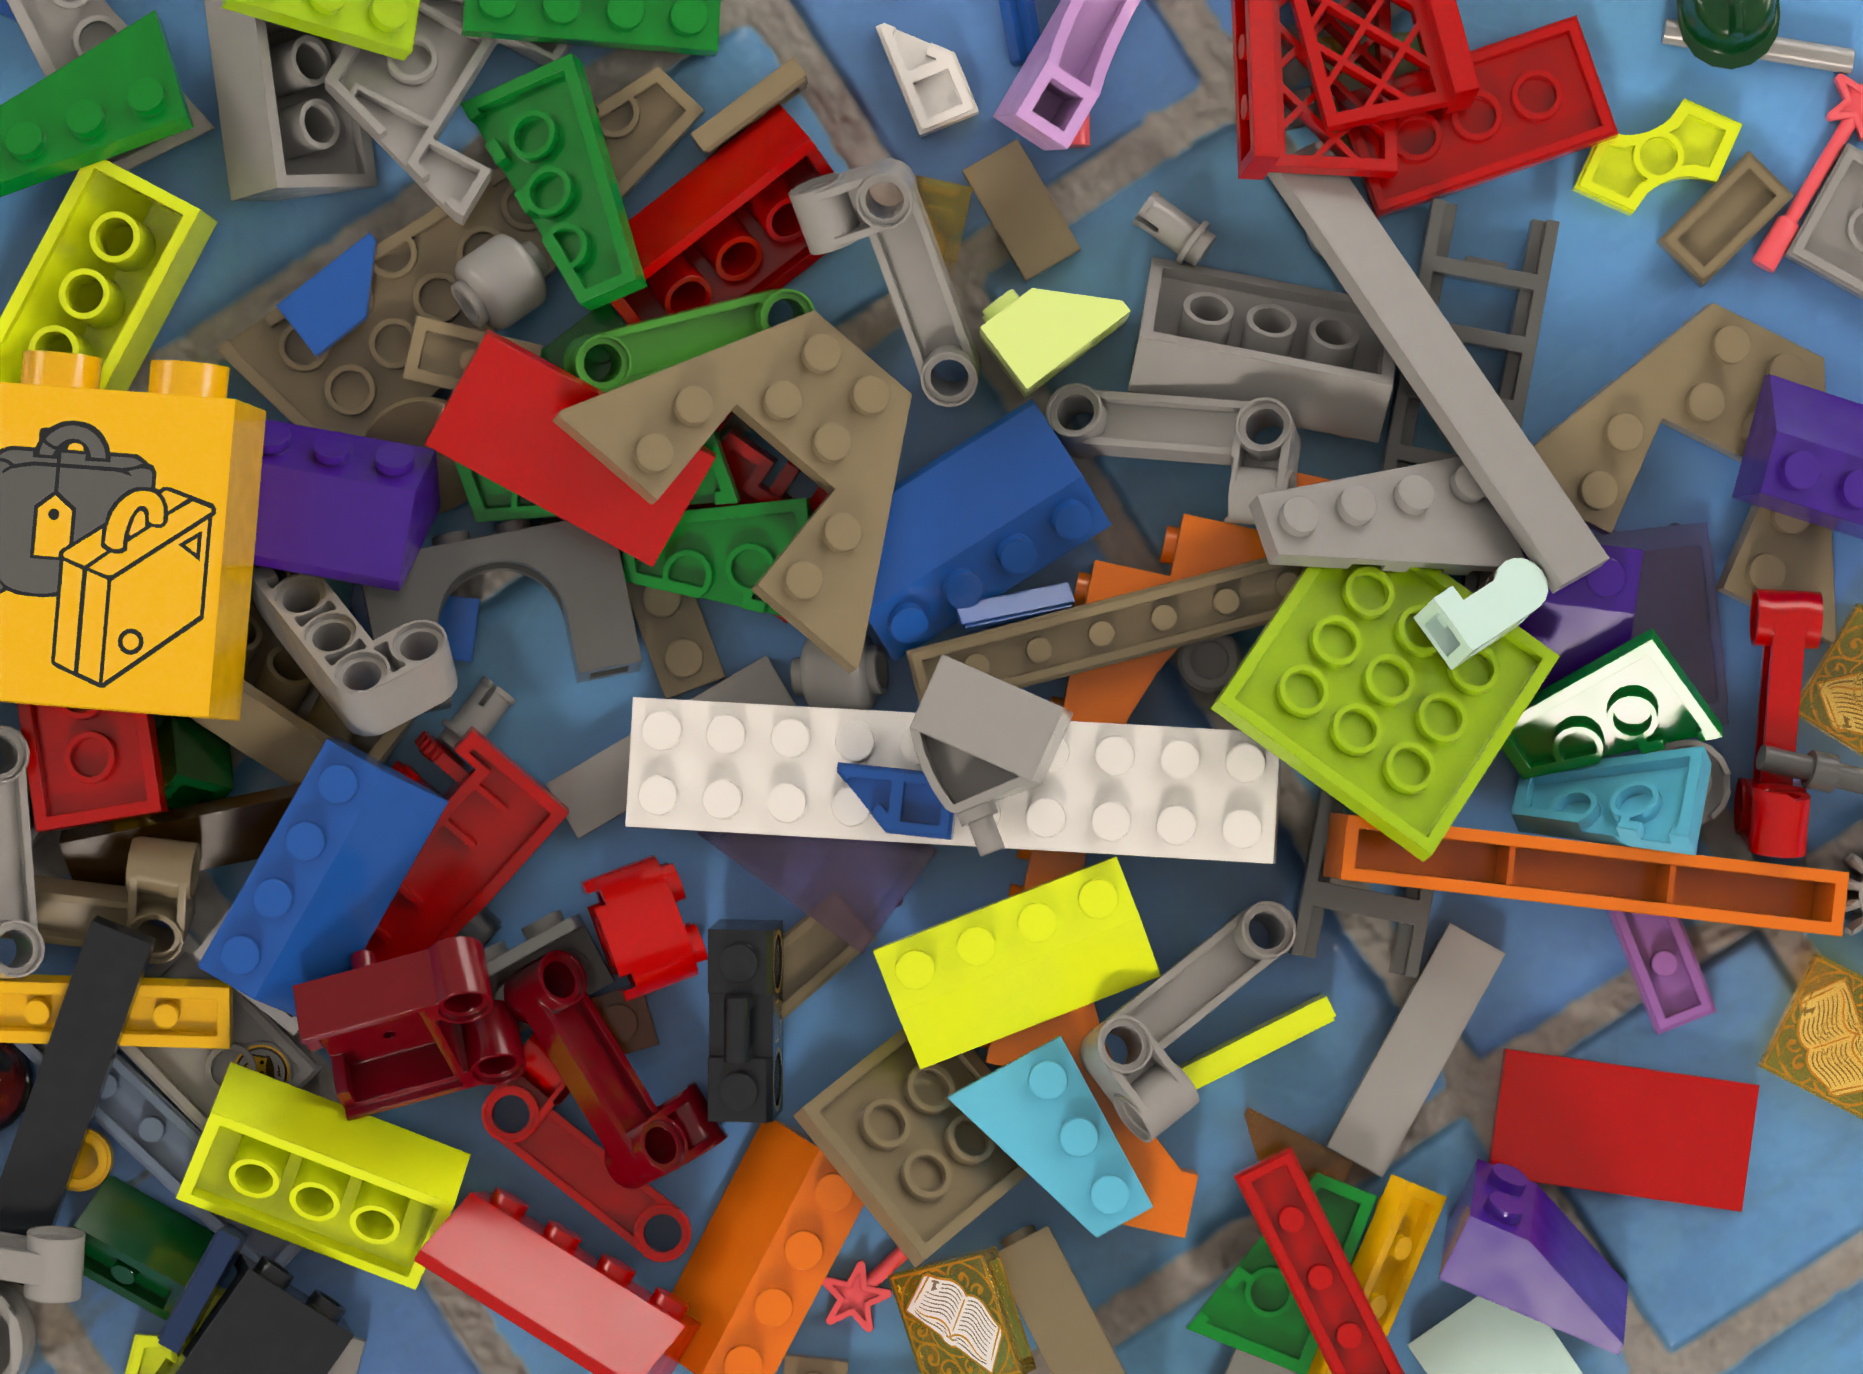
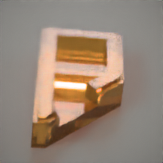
(1271, 1136)

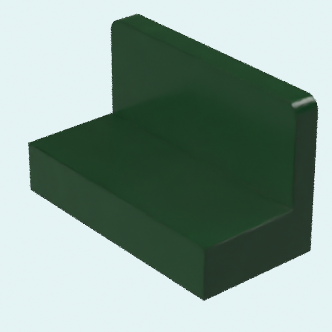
(140, 1246)

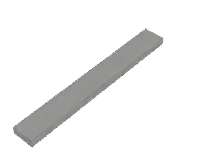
(1442, 374)

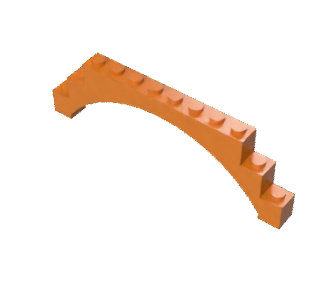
(1110, 697)

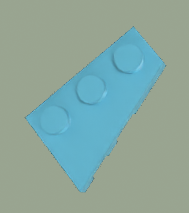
(1622, 801)
(1057, 1133)

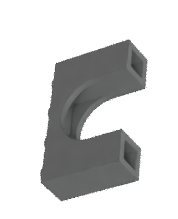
(569, 562)

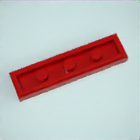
(1315, 1266)

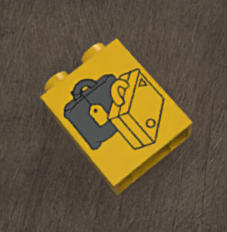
(126, 538)

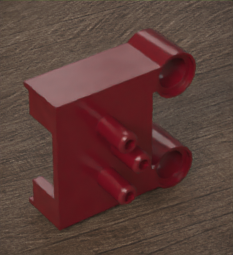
(410, 1027)

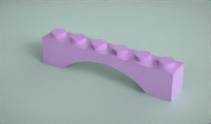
(1065, 71)

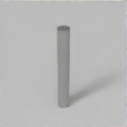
(1785, 51)

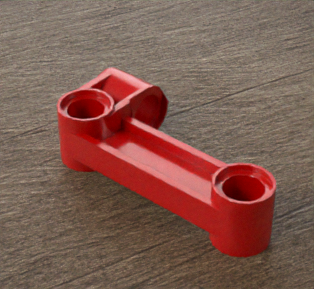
(1770, 807)
(575, 1160)

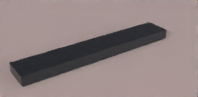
(72, 1075)

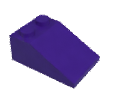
(1589, 614)
(1529, 1257)

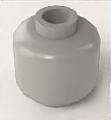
(500, 282)
(830, 686)

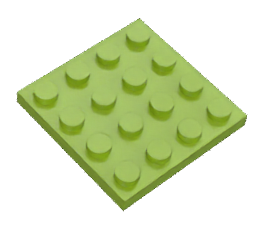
(1370, 706)

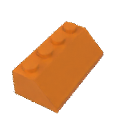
(765, 1253)

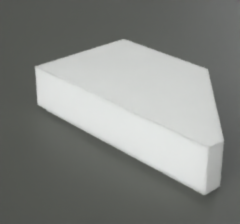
(928, 80)

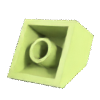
(1046, 332)

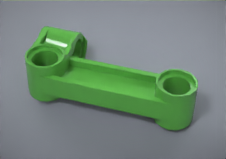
(677, 337)

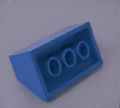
(978, 526)
(323, 876)

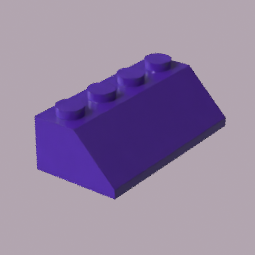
(1805, 456)
(343, 504)

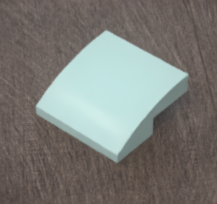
(1491, 1341)

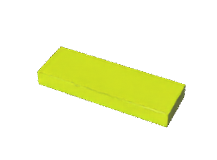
(1259, 1041)

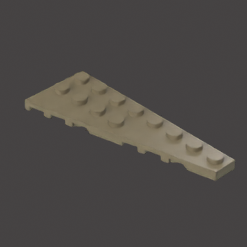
(416, 273)

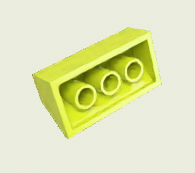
(104, 274)
(1017, 962)
(322, 1181)

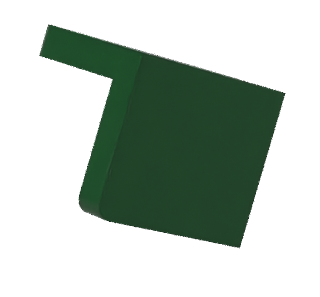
(193, 763)

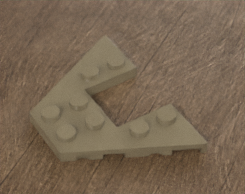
(1707, 388)
(815, 405)

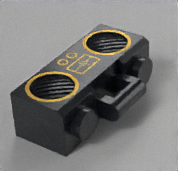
(745, 1020)

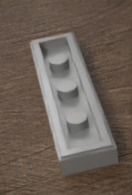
(599, 785)
(1415, 1049)

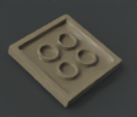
(909, 1147)

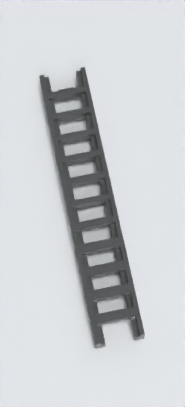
(1519, 347)

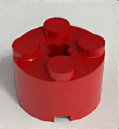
(643, 926)

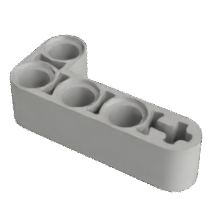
(362, 679)

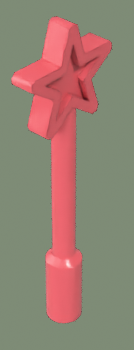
(1786, 226)
(862, 1290)

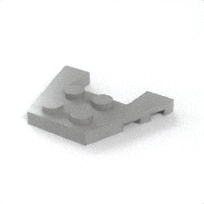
(413, 100)

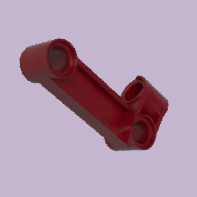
(637, 1136)

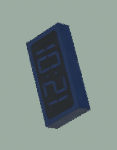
(202, 1288)

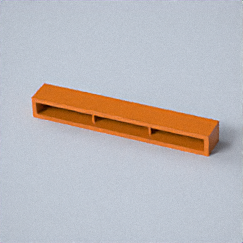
(1595, 876)

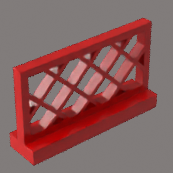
(1443, 57)
(1262, 95)

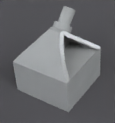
(983, 744)

